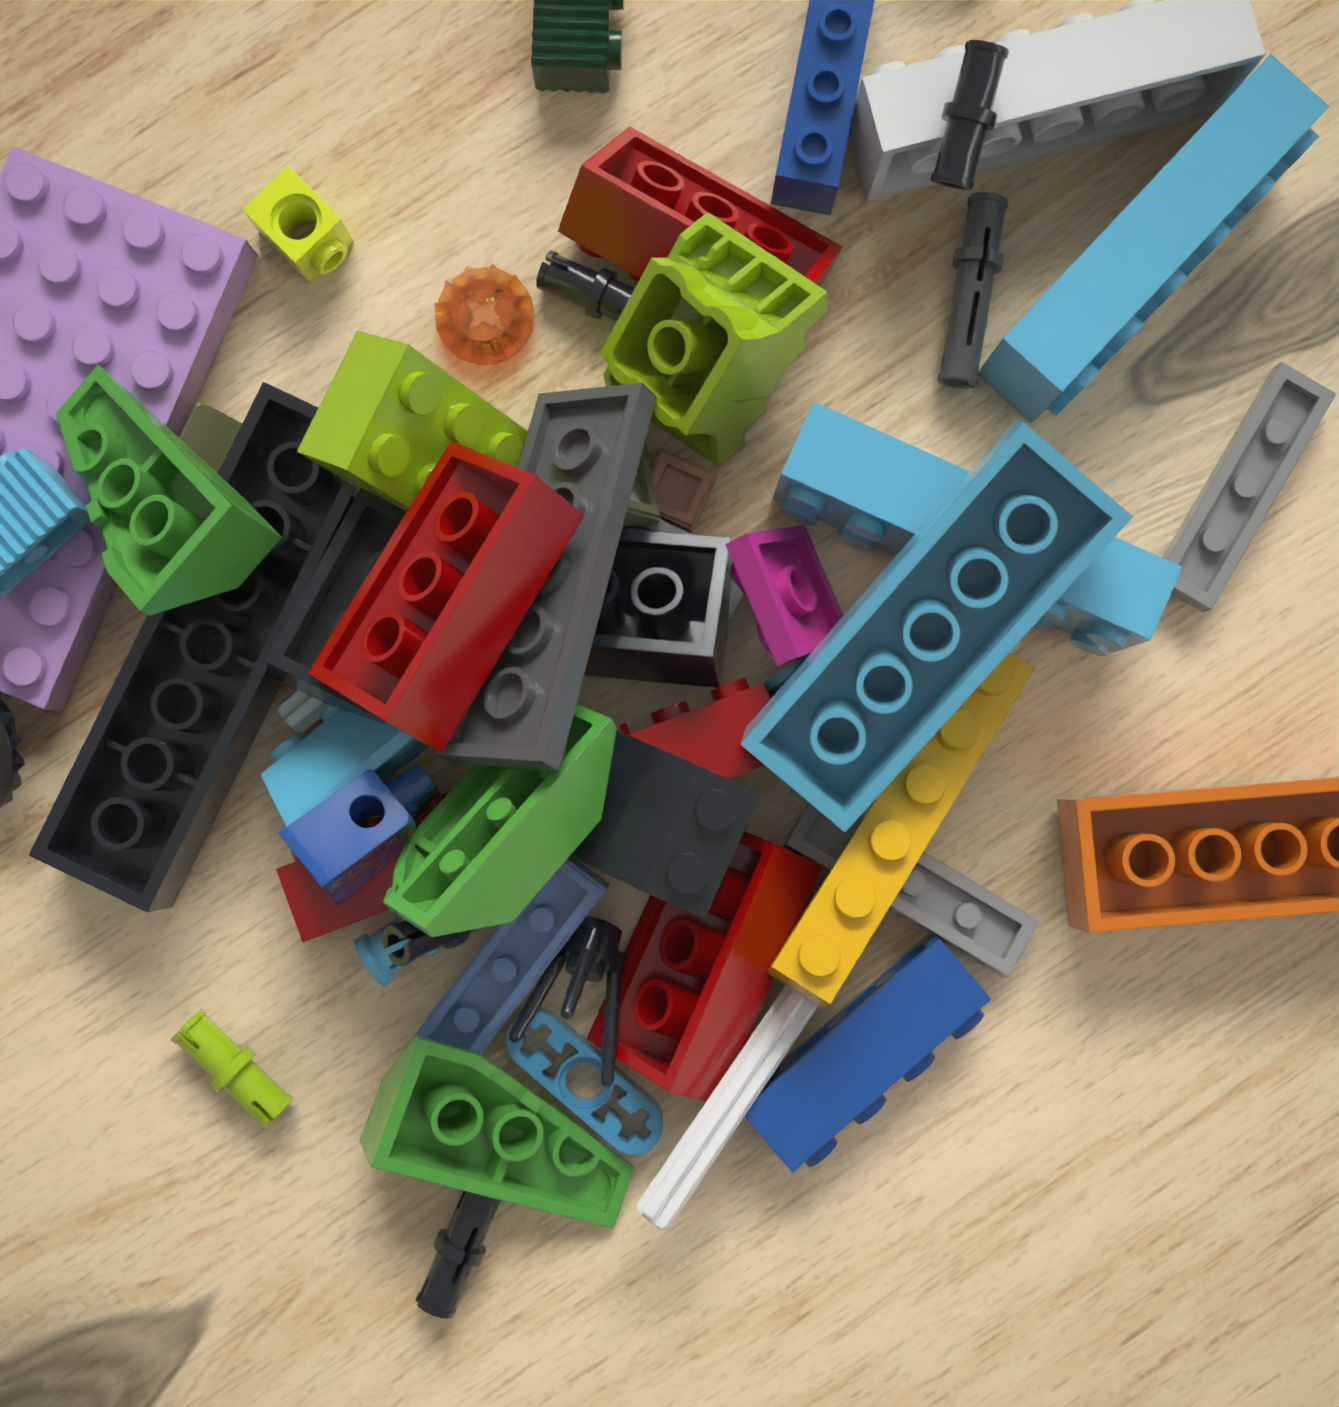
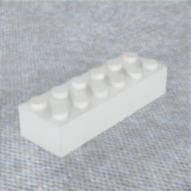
(1059, 88)

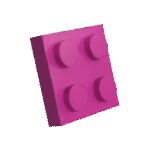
(785, 590)

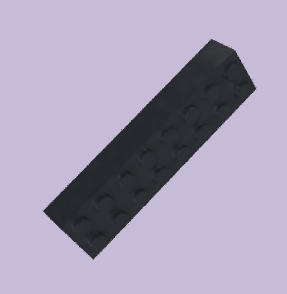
(196, 684)

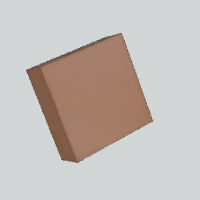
(681, 489)

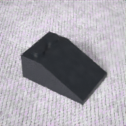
(667, 825)

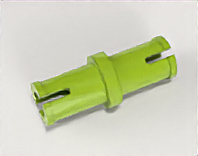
(232, 1069)

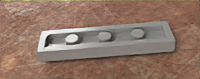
(1245, 484)
(932, 898)

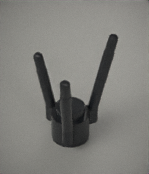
(588, 956)

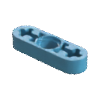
(631, 1100)

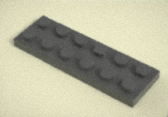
(589, 453)

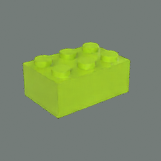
(395, 416)

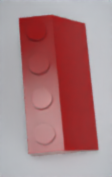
(642, 195)
(447, 593)
(701, 982)

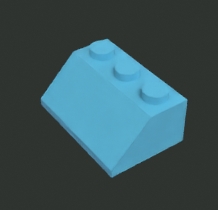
(331, 757)

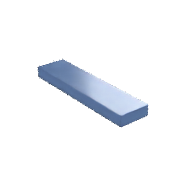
(513, 960)

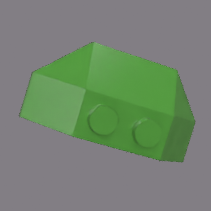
(502, 835)

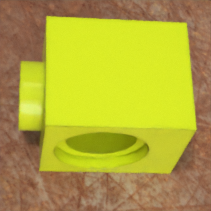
(284, 206)

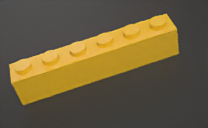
(892, 841)

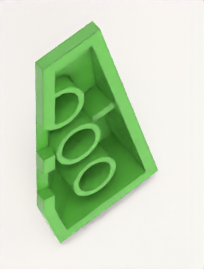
(162, 510)
(478, 1130)

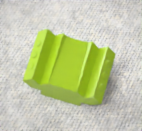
(712, 335)

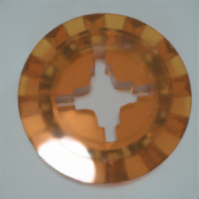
(485, 342)

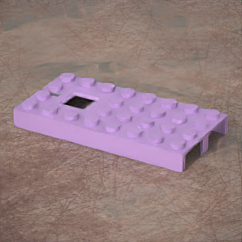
(85, 286)

